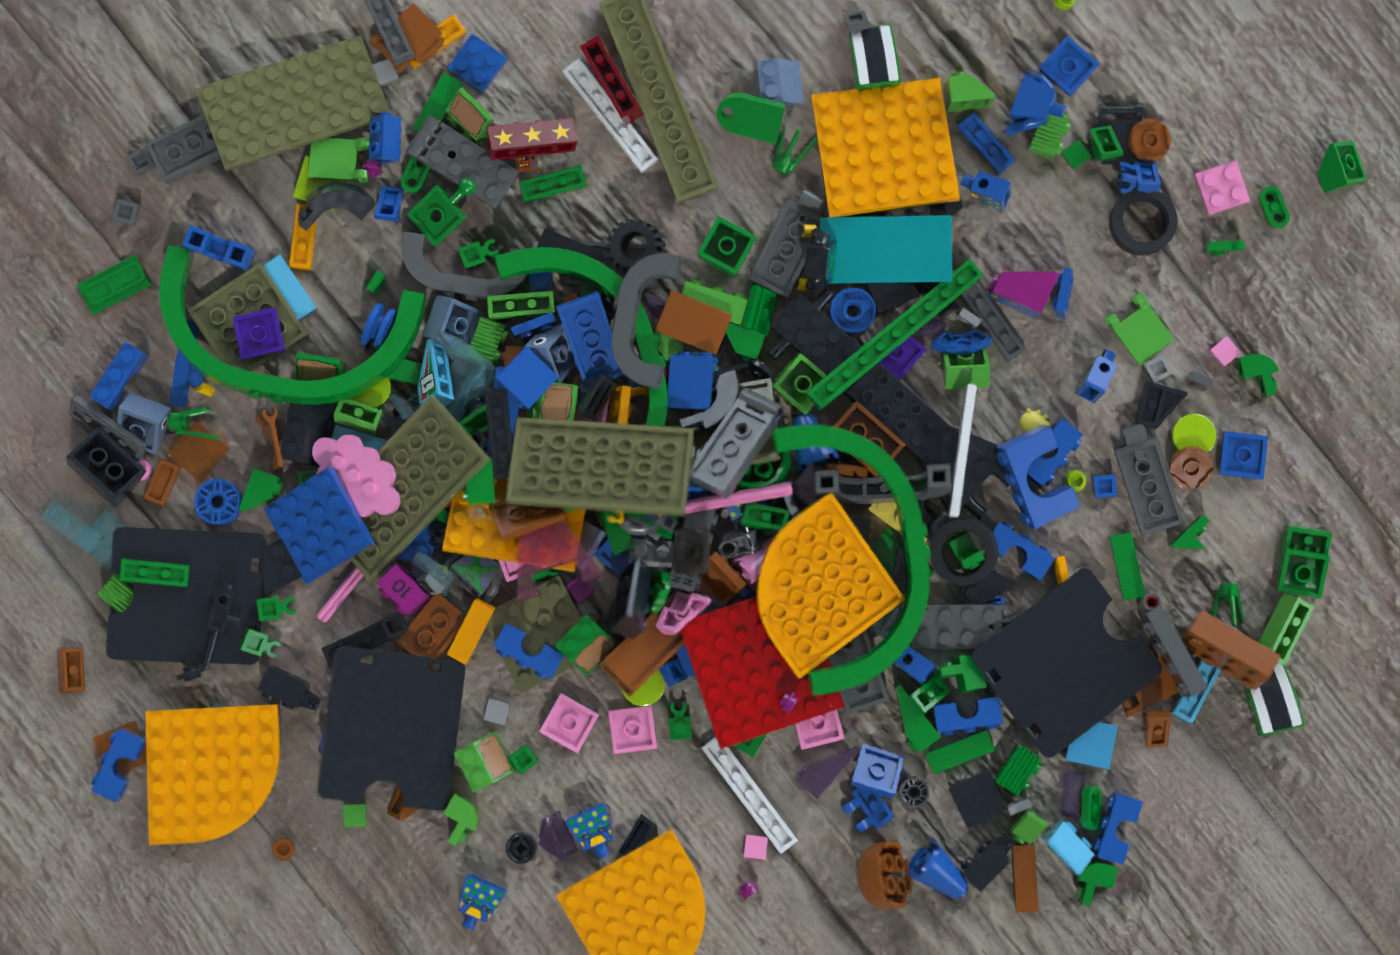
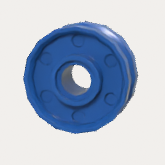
(853, 298)
(378, 326)
(206, 497)

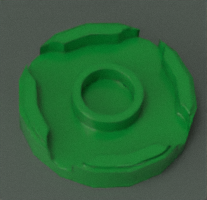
(659, 592)

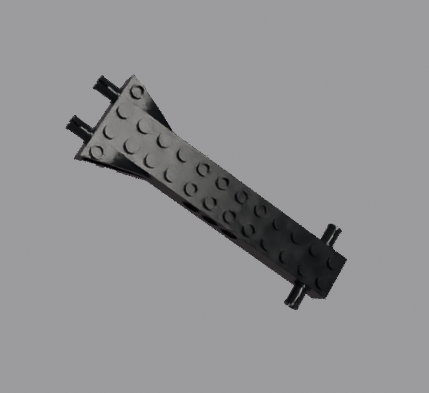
(886, 398)

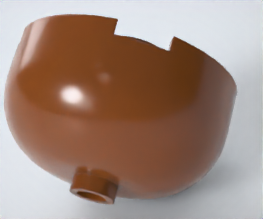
(874, 879)

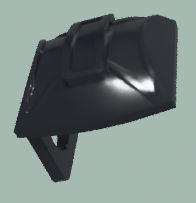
(932, 517)

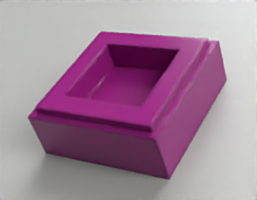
(579, 589)

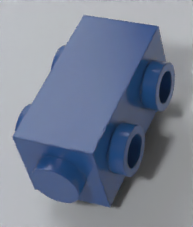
(385, 138)

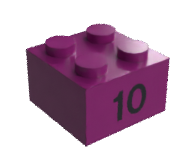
(403, 590)

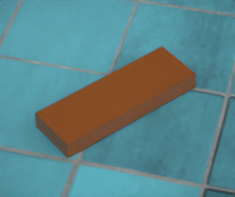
(1025, 878)

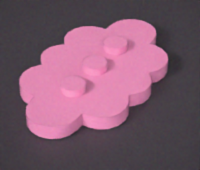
(360, 472)

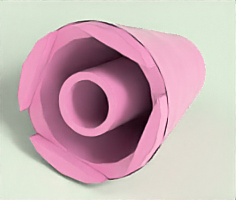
(750, 564)

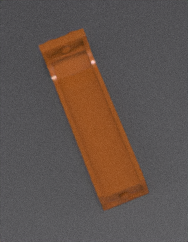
(640, 658)

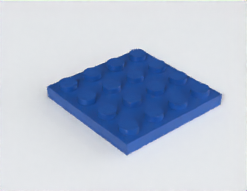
(319, 525)

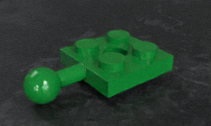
(451, 214)

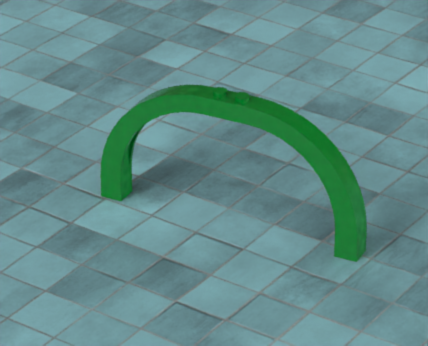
(584, 267)
(278, 389)
(916, 553)

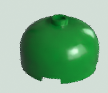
(766, 473)

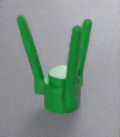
(783, 162)
(180, 420)
(1229, 593)

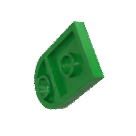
(752, 116)

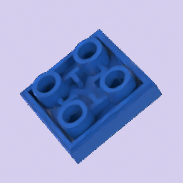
(526, 377)

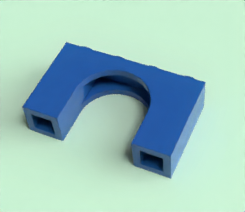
(1016, 458)

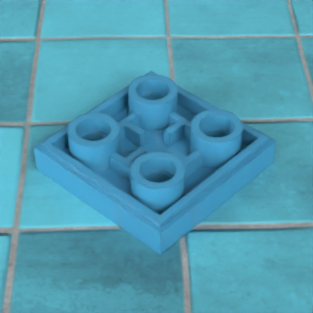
(1093, 746)

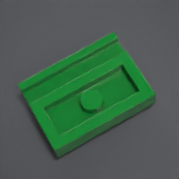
(759, 310)

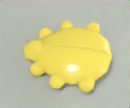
(1032, 419)

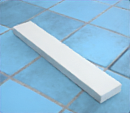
(605, 111)
(962, 450)
(750, 795)

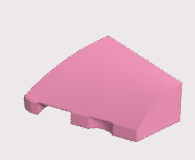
(681, 611)

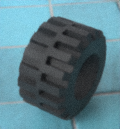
(625, 234)

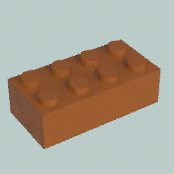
(1229, 650)

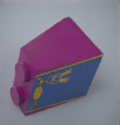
(1023, 290)

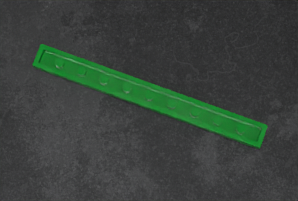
(894, 335)

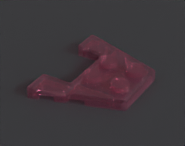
(548, 549)

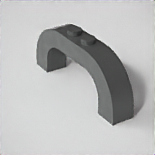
(413, 255)
(627, 313)
(926, 486)

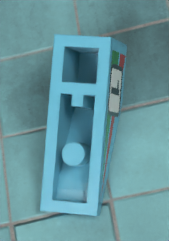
(435, 374)

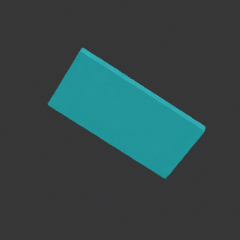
(891, 248)

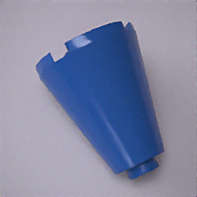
(812, 455)
(936, 870)

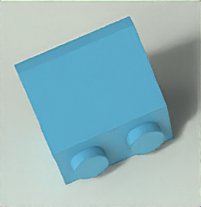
(1068, 846)

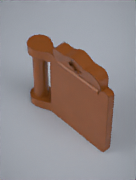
(420, 33)
(1153, 692)

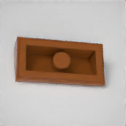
(70, 669)

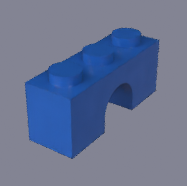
(218, 248)
(111, 386)
(1067, 439)
(1035, 559)
(510, 644)
(987, 714)
(109, 781)
(1119, 809)

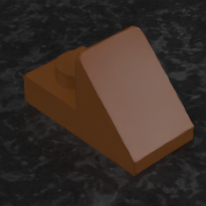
(1157, 728)

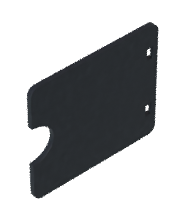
(172, 620)
(1063, 664)
(391, 725)

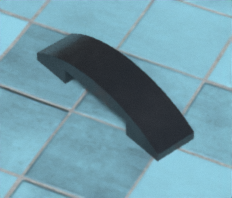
(369, 637)

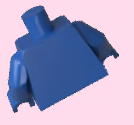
(1033, 104)

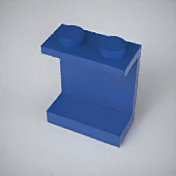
(690, 381)

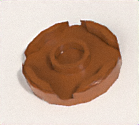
(1149, 140)
(1191, 467)
(847, 470)

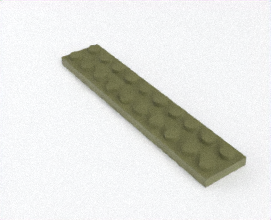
(659, 98)

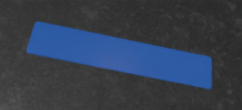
(180, 381)

